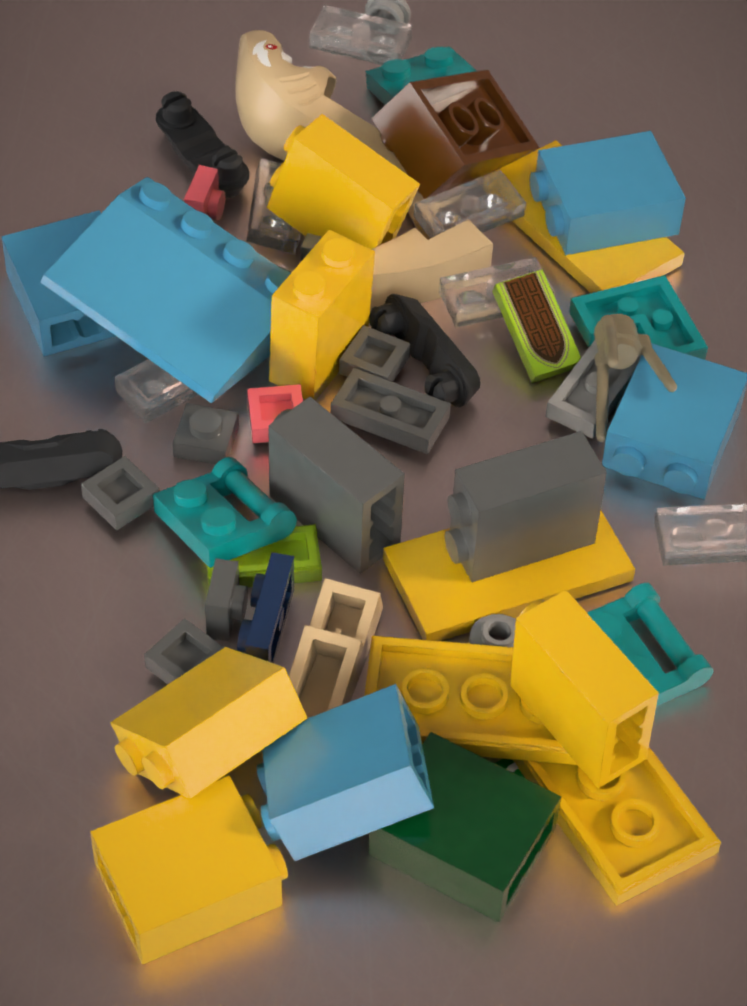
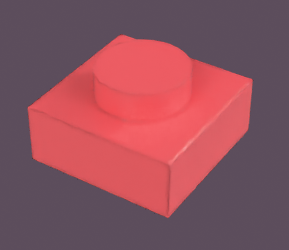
(205, 193)
(267, 404)

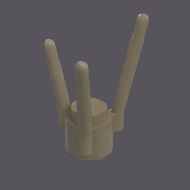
(618, 349)

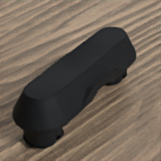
(198, 143)
(450, 372)
(56, 459)

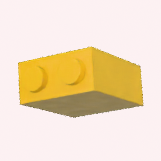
(339, 186)
(320, 313)
(582, 687)
(207, 722)
(188, 868)

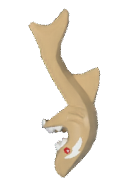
(280, 96)

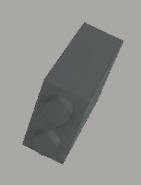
(335, 482)
(525, 506)

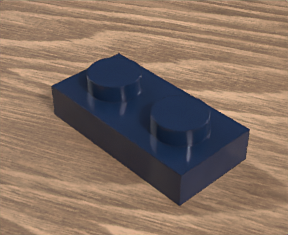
(271, 598)

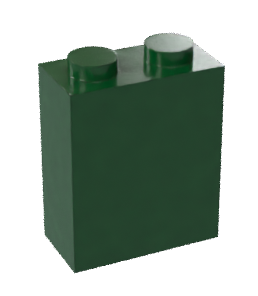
(479, 833)

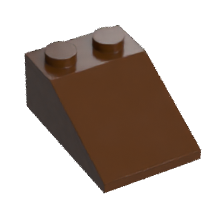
(452, 130)

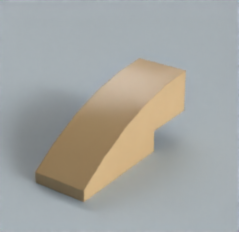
(414, 265)
(334, 646)

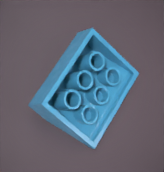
(172, 287)

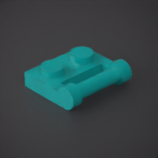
(211, 524)
(643, 603)

